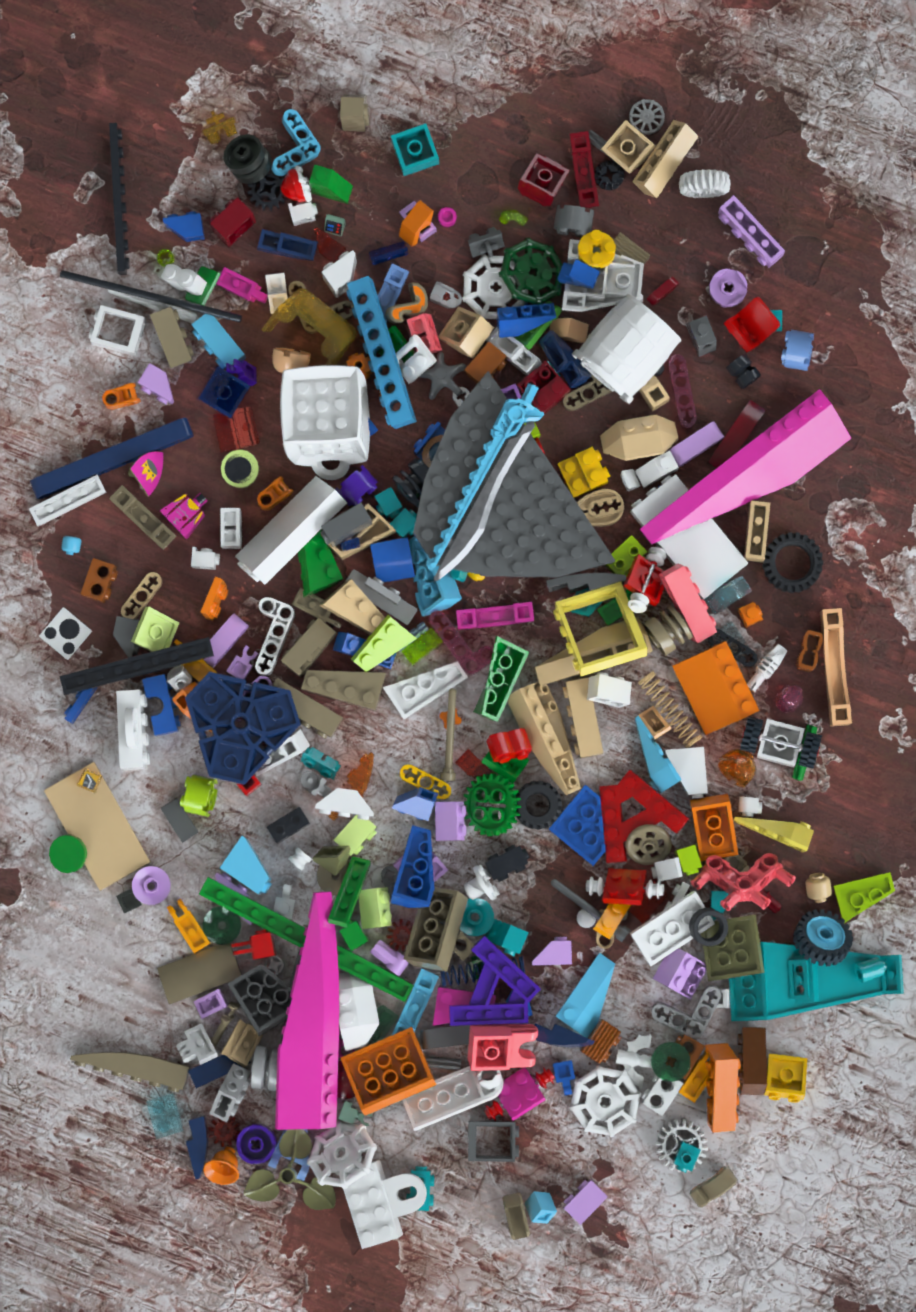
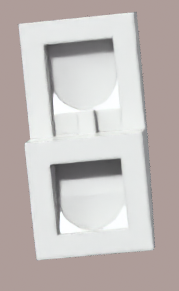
(276, 290)

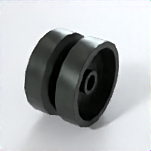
(247, 159)

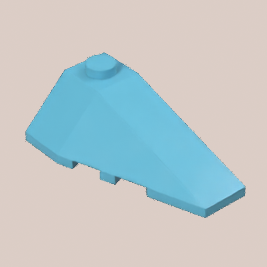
(431, 594)
(659, 768)
(586, 1001)

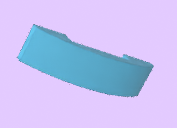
(417, 1001)

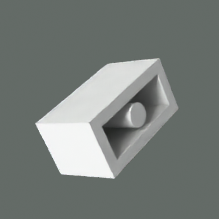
(609, 690)

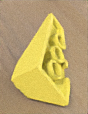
(788, 833)

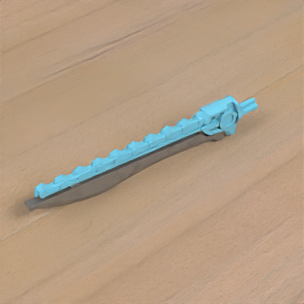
(507, 424)

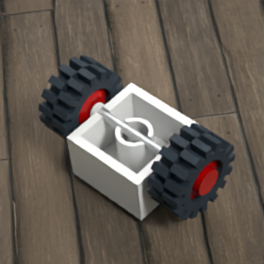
(780, 742)

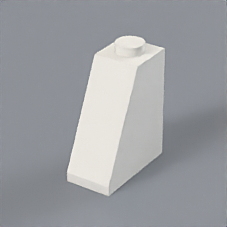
(691, 769)

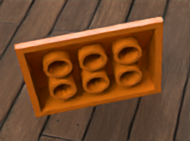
(715, 688)
(388, 1071)

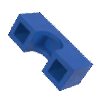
(166, 721)

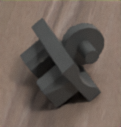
(486, 243)

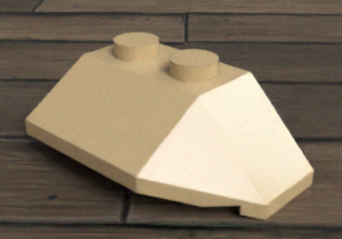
(639, 437)

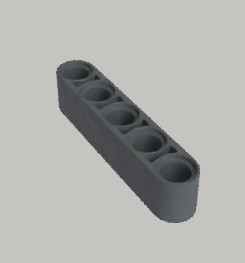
(445, 1036)

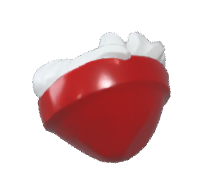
(296, 186)

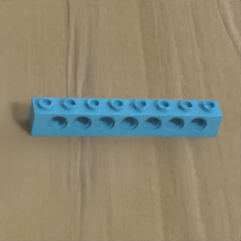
(405, 414)

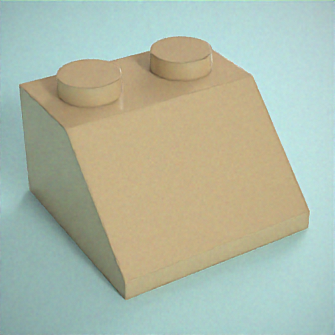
(628, 147)
(466, 332)

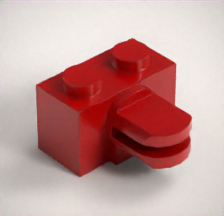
(261, 945)

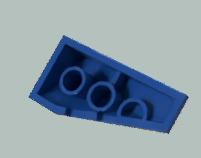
(415, 877)

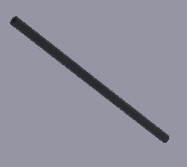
(151, 296)

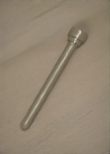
(448, 772)

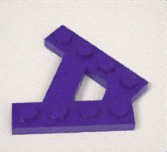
(495, 966)

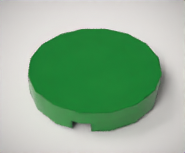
(68, 853)

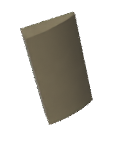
(199, 972)

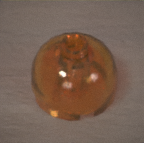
(738, 766)

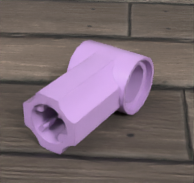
(393, 959)

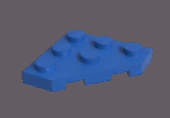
(582, 826)

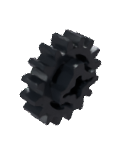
(261, 195)

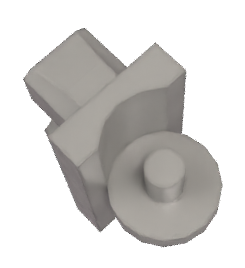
(315, 784)

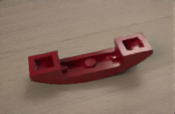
(584, 169)
(737, 434)

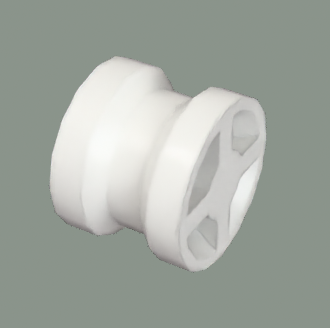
(299, 858)

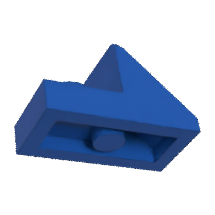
(578, 274)

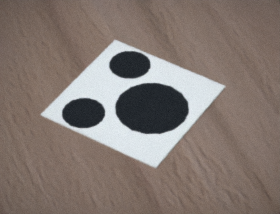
(65, 633)

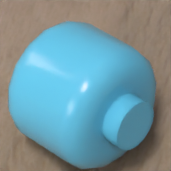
(71, 545)

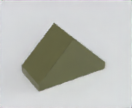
(332, 858)

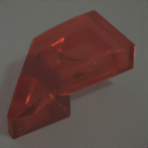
(328, 247)
(472, 765)

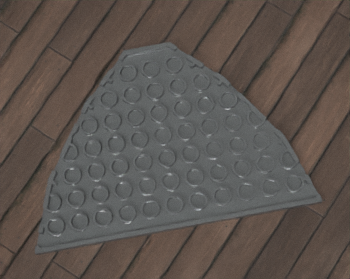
(533, 519)

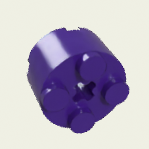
(356, 486)
(245, 1144)

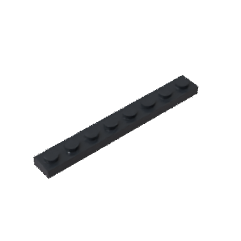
(119, 190)
(136, 666)

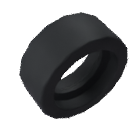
(718, 937)

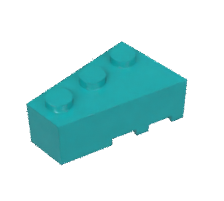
(507, 937)

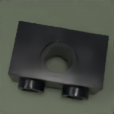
(288, 825)

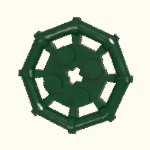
(522, 267)

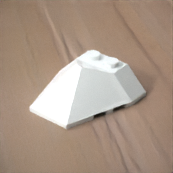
(612, 285)

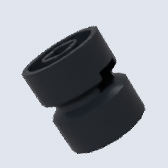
(743, 371)

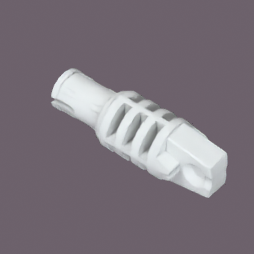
(767, 666)

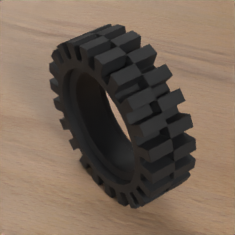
(815, 562)

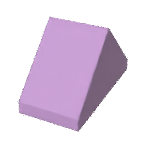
(211, 1003)

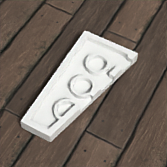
(422, 689)

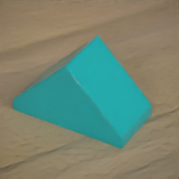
(715, 899)

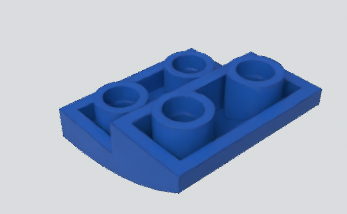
(392, 560)

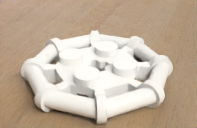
(484, 292)
(603, 1112)
(342, 1164)

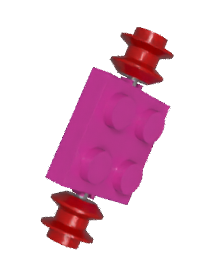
(520, 1094)

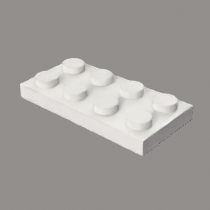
(669, 929)

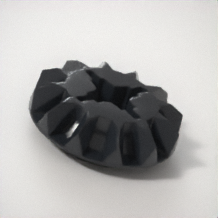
(604, 182)

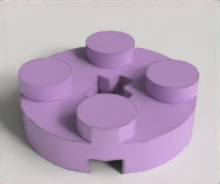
(717, 287)

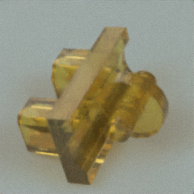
(211, 132)

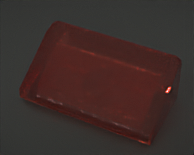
(648, 906)

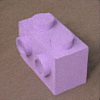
(450, 821)
(584, 1201)

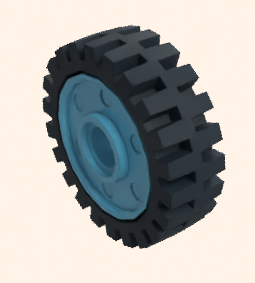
(823, 937)

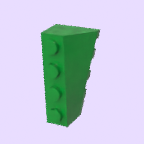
(503, 673)

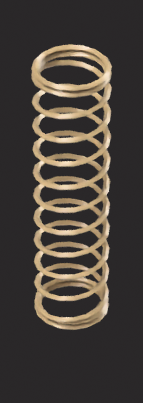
(645, 680)

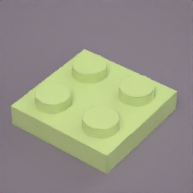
(154, 630)

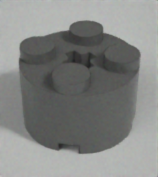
(573, 220)

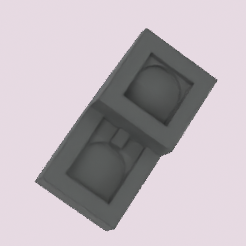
(179, 820)

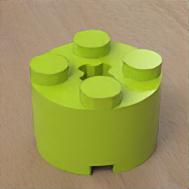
(199, 795)

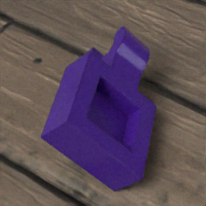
(245, 371)

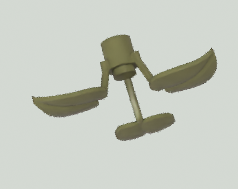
(263, 1187)

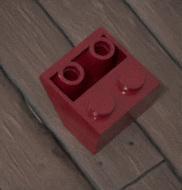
(551, 387)

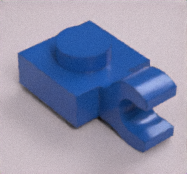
(564, 1073)

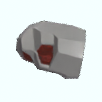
(445, 296)

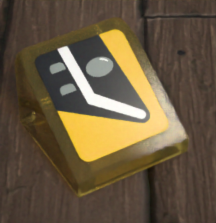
(89, 780)

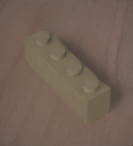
(312, 713)

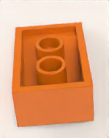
(714, 826)

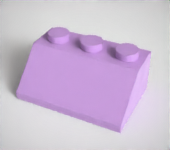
(555, 953)

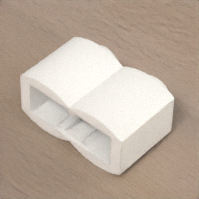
(184, 279)

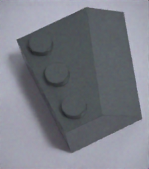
(262, 998)

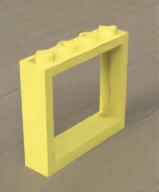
(614, 590)

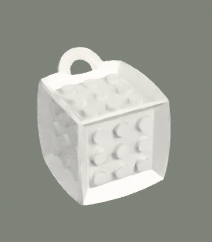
(325, 417)

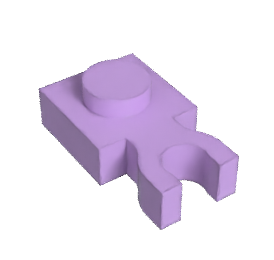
(241, 666)

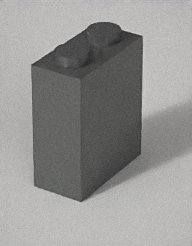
(346, 525)

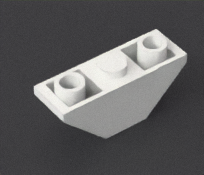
(346, 803)

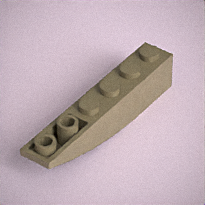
(139, 1067)

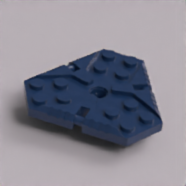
(231, 751)

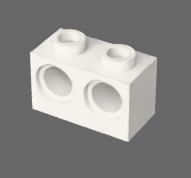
(231, 528)
(666, 1095)

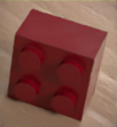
(232, 221)

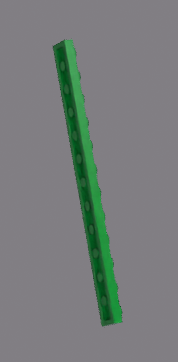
(294, 933)

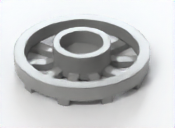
(647, 116)

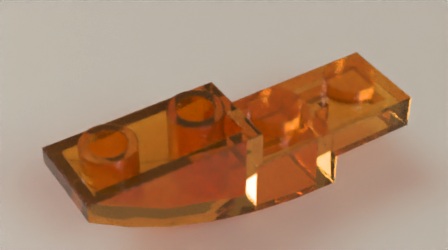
(359, 778)

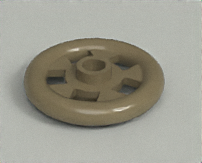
(640, 832)

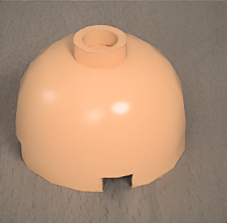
(288, 359)

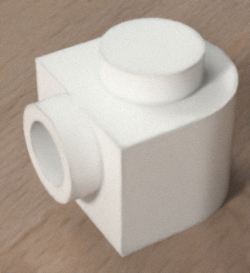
(179, 678)
(749, 806)

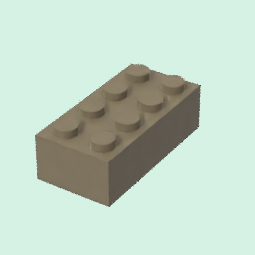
(436, 930)

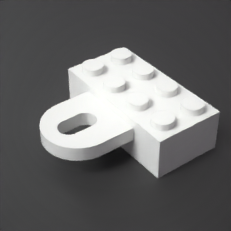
(132, 730)
(377, 1206)

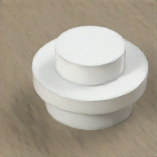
(585, 919)

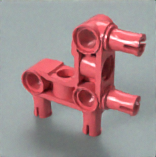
(743, 885)

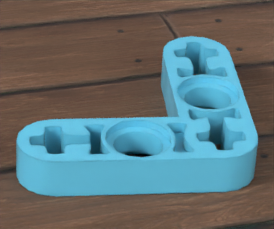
(302, 144)

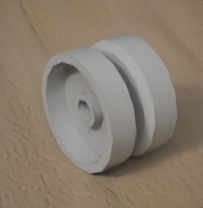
(264, 1068)

